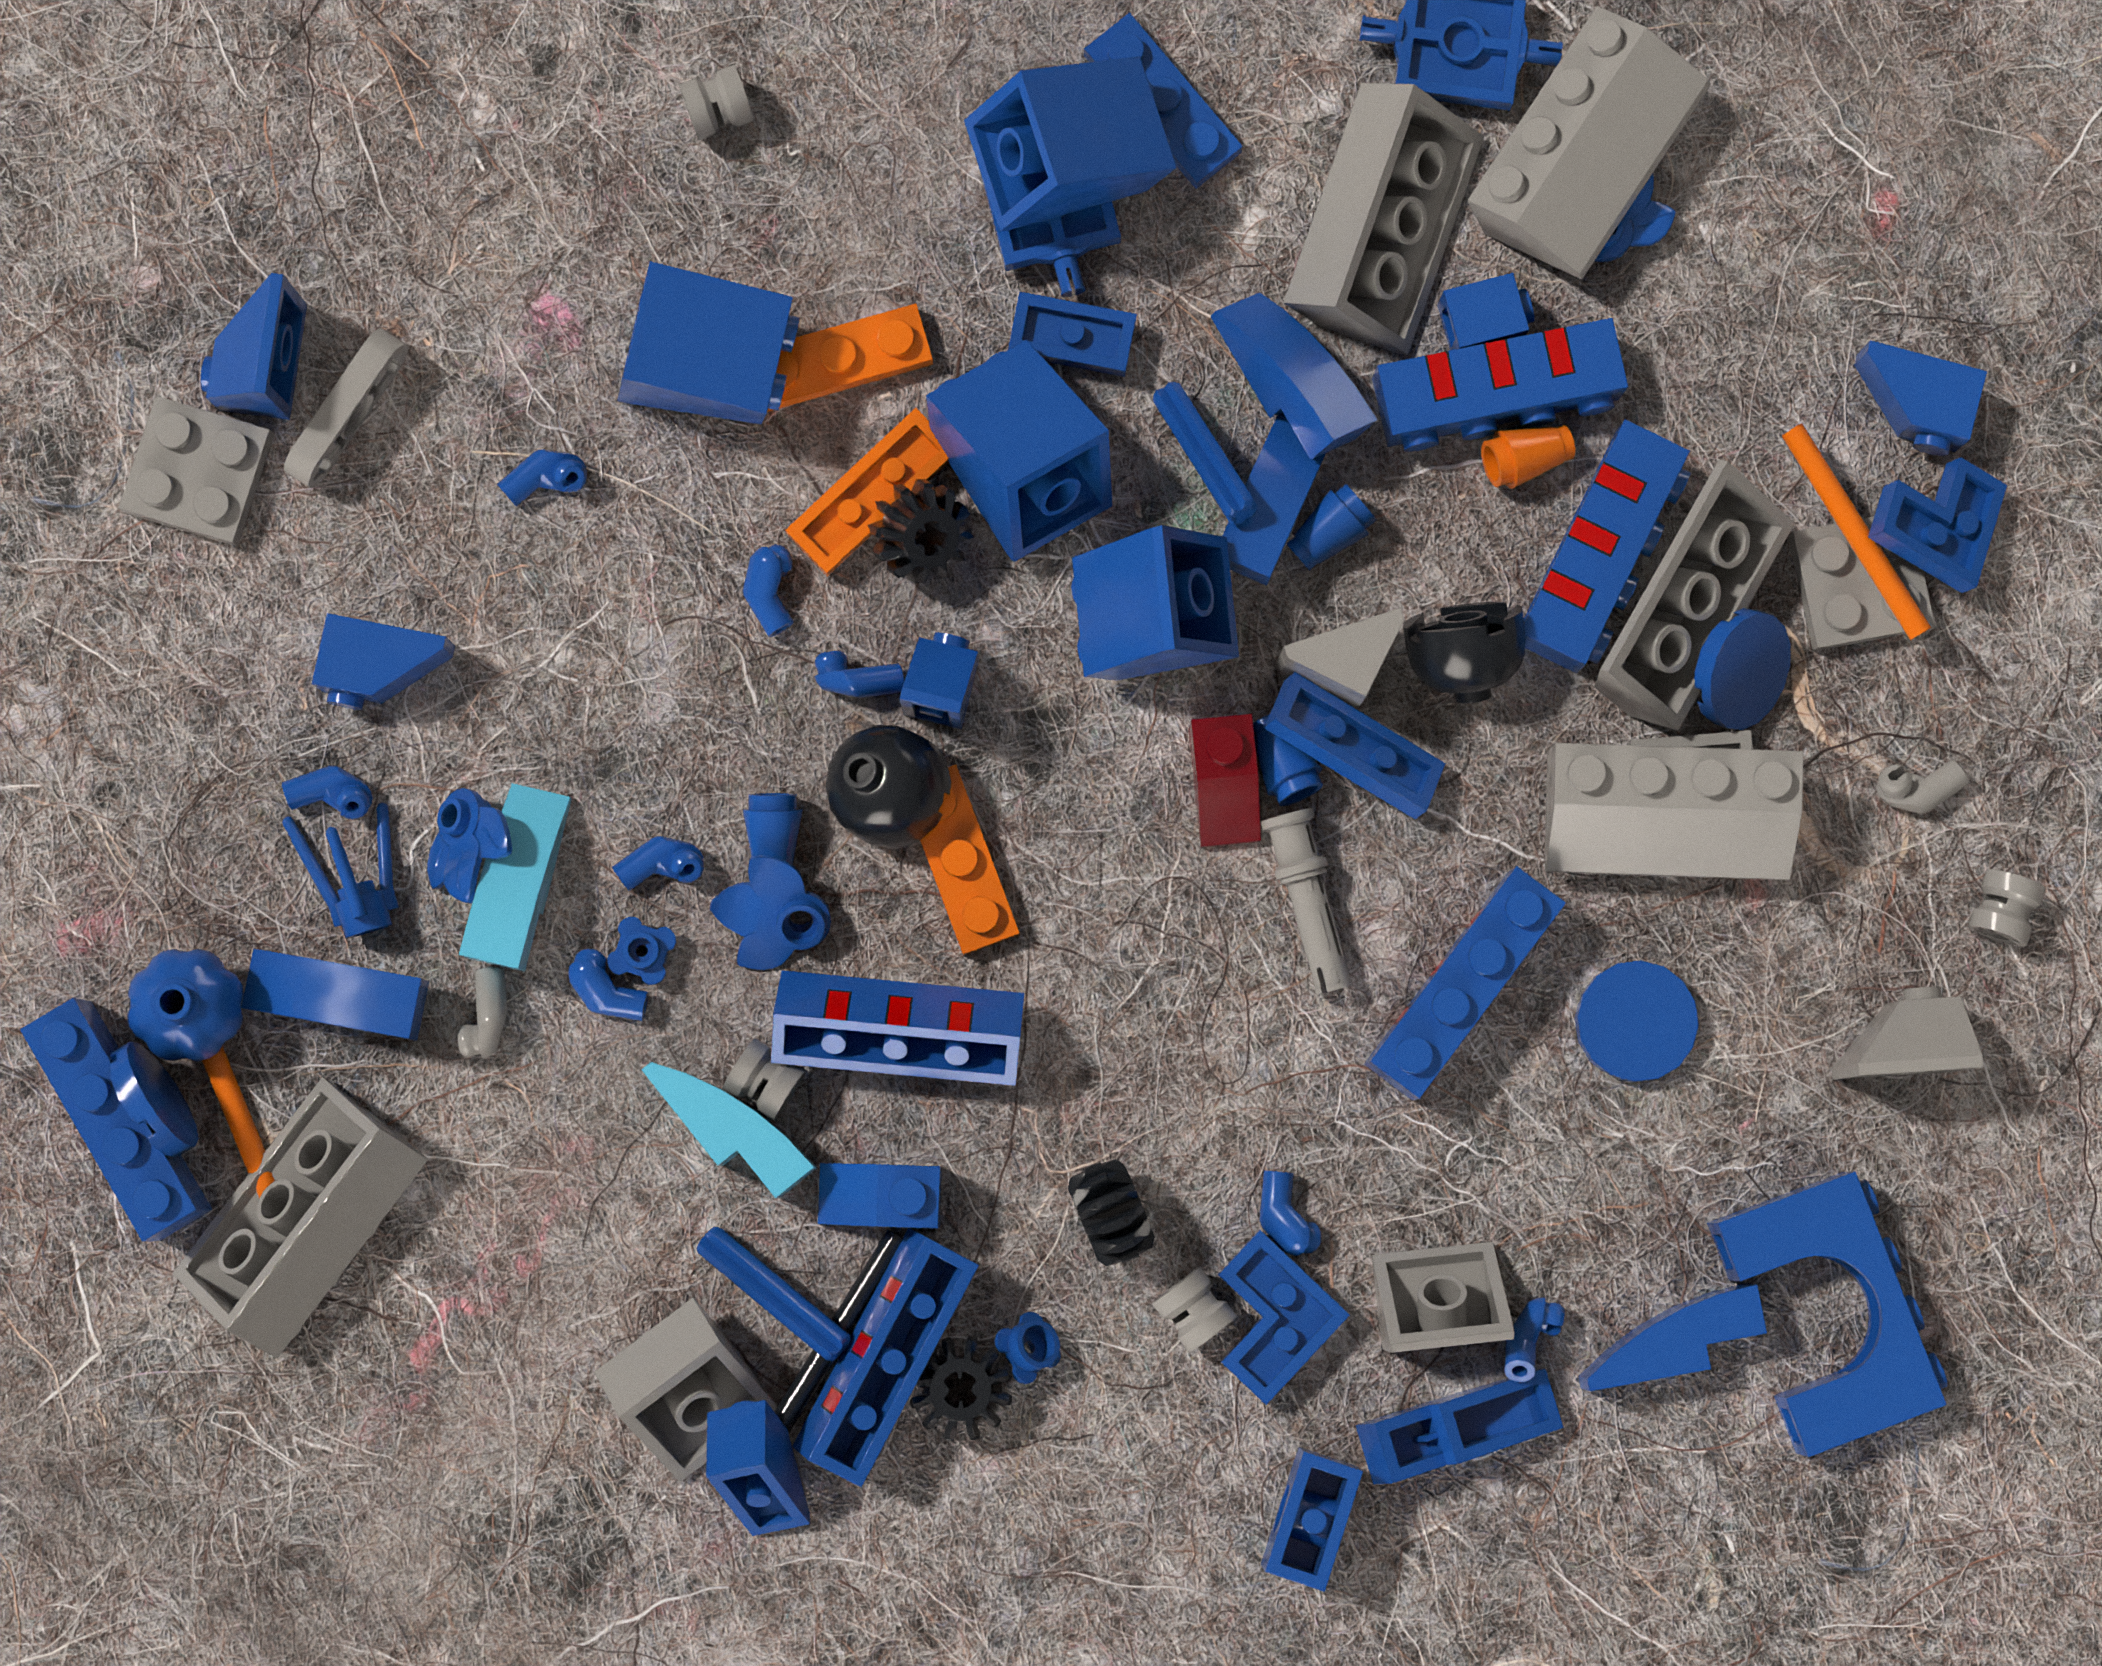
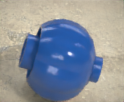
(209, 1011)

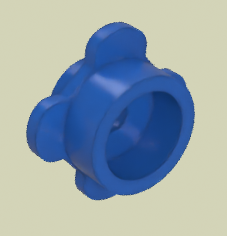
(651, 965)
(1042, 1342)

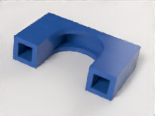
(1891, 1372)

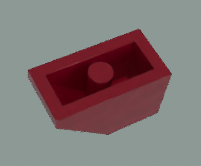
(1225, 780)

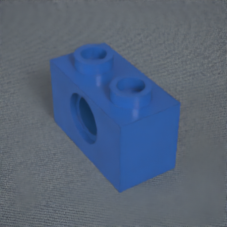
(1311, 1519)

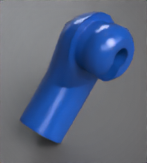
(761, 587)
(598, 991)
(1521, 1351)

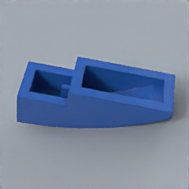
(1293, 374)
(1279, 488)
(335, 994)
(1678, 1339)
(1458, 1427)

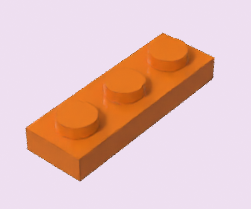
(854, 355)
(840, 517)
(967, 874)

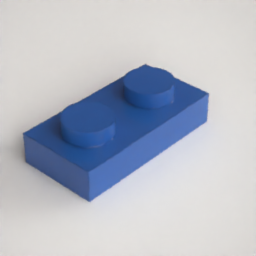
(1074, 333)

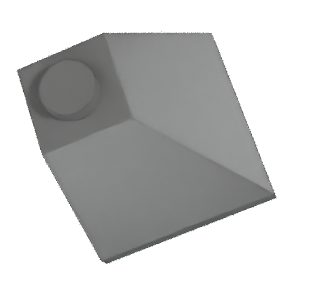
(1913, 1038)

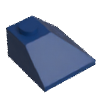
(258, 353)

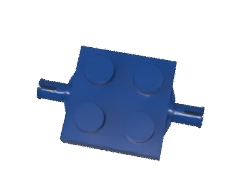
(1462, 48)
(1059, 242)

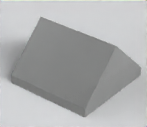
(1344, 658)
(1440, 1297)

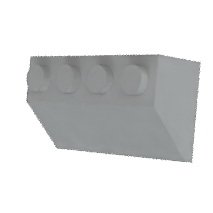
(1588, 143)
(1384, 216)
(1700, 581)
(1672, 811)
(279, 1254)

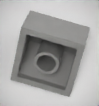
(672, 1380)

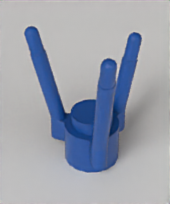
(360, 905)

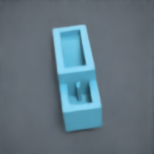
(516, 887)
(732, 1127)

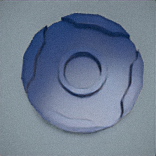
(1743, 669)
(1636, 1021)
(153, 1098)

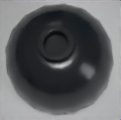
(1467, 648)
(887, 785)

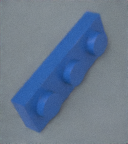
(1196, 133)
(1355, 745)

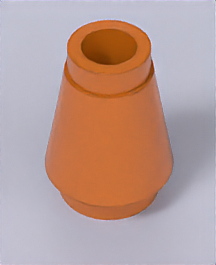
(1525, 454)

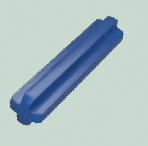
(1205, 453)
(773, 1294)

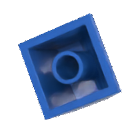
(1069, 140)
(707, 346)
(1023, 448)
(1154, 603)

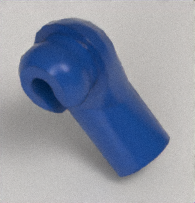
(544, 470)
(856, 682)
(332, 786)
(663, 857)
(1281, 1220)

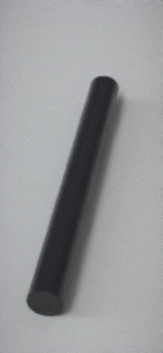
(846, 1317)

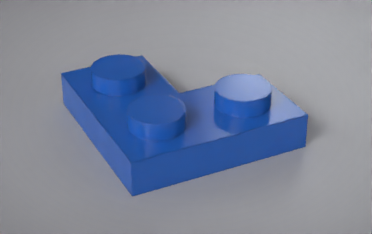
(1946, 534)
(1293, 1320)

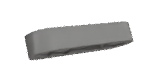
(345, 408)

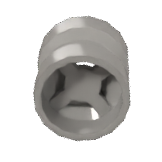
(730, 99)
(2006, 907)
(750, 1076)
(1194, 1309)

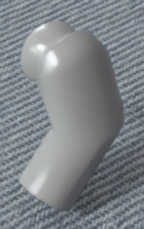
(1920, 793)
(491, 1015)

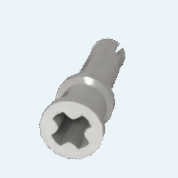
(1302, 873)

